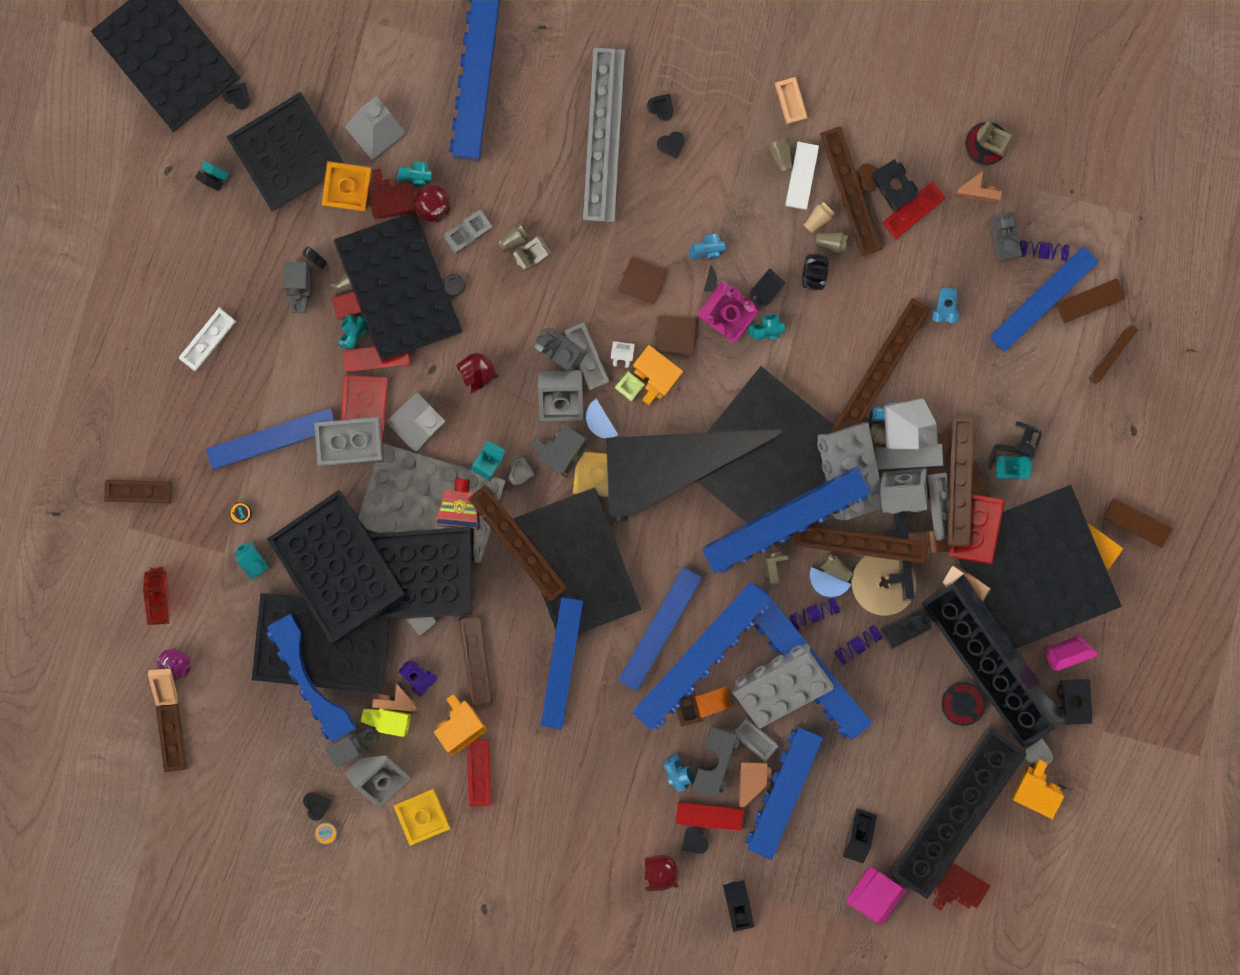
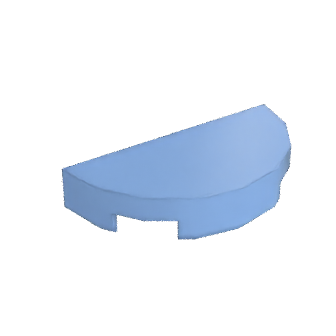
(599, 422)
(827, 584)

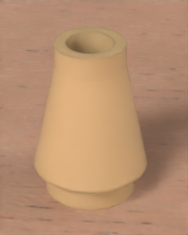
(820, 216)

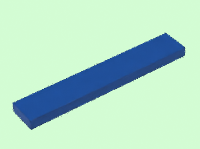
(1043, 299)
(266, 440)
(660, 629)
(561, 662)

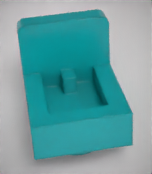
(488, 460)
(1014, 467)
(250, 560)

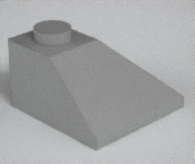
(374, 128)
(416, 422)
(909, 425)
(377, 778)

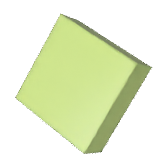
(629, 386)

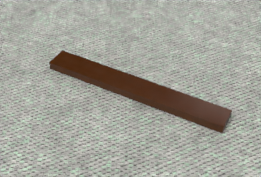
(882, 365)

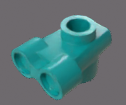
(417, 174)
(770, 328)
(354, 329)

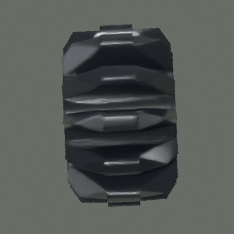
(815, 272)

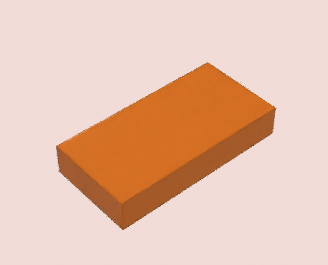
(713, 701)

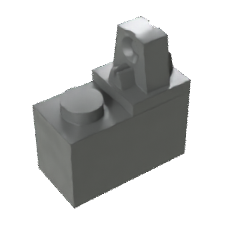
(1005, 237)
(297, 285)
(559, 349)
(563, 452)
(351, 746)

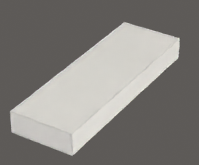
(802, 175)
(207, 339)

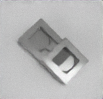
(467, 231)

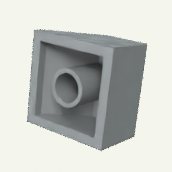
(560, 395)
(904, 490)

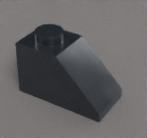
(767, 288)
(860, 836)
(738, 905)

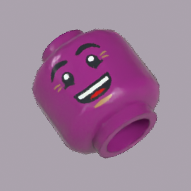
(176, 661)

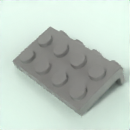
(844, 451)
(781, 686)

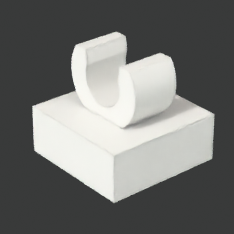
(622, 351)

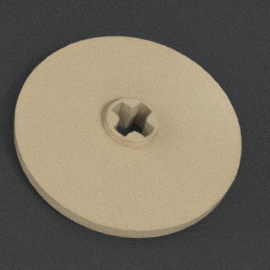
(868, 592)

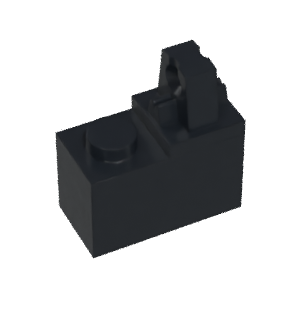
(905, 628)

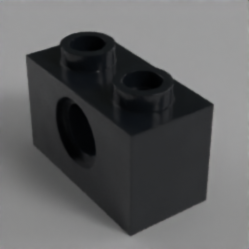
(895, 198)
(1083, 711)

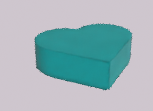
(214, 170)

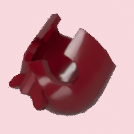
(432, 203)
(476, 371)
(661, 873)

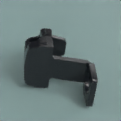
(1025, 447)

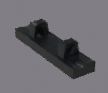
(905, 577)

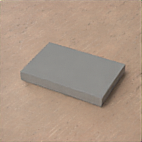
(348, 441)

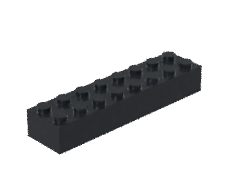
(993, 661)
(957, 812)

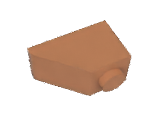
(752, 780)

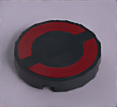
(976, 152)
(963, 704)

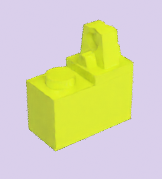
(387, 720)

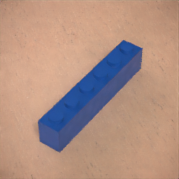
(784, 792)

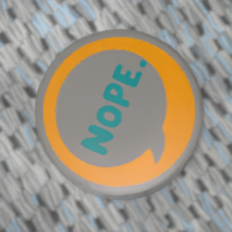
(325, 833)

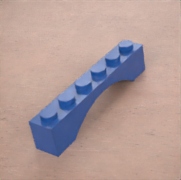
(333, 717)

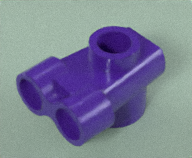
(420, 679)

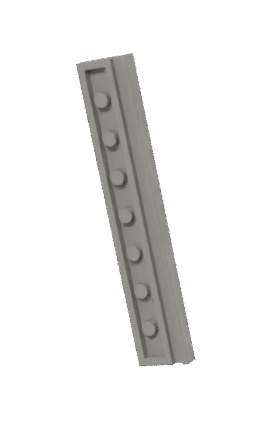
(603, 135)

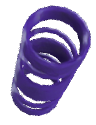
(1044, 250)
(814, 613)
(857, 644)

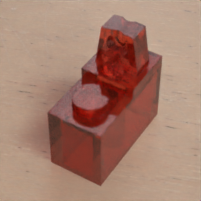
(389, 200)
(156, 596)
(962, 884)

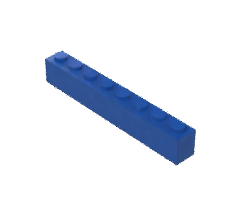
(475, 79)
(786, 519)
(700, 657)
(837, 703)

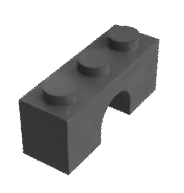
(710, 779)

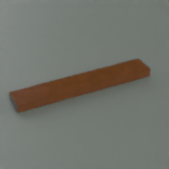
(850, 191)
(961, 482)
(517, 543)
(863, 544)

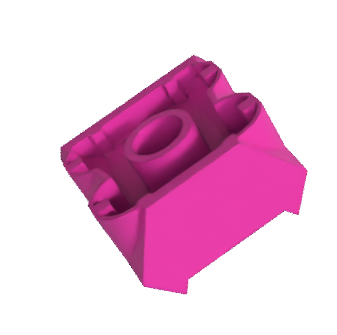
(728, 311)
(1068, 653)
(876, 895)

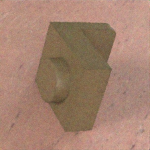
(994, 139)
(531, 253)
(770, 572)

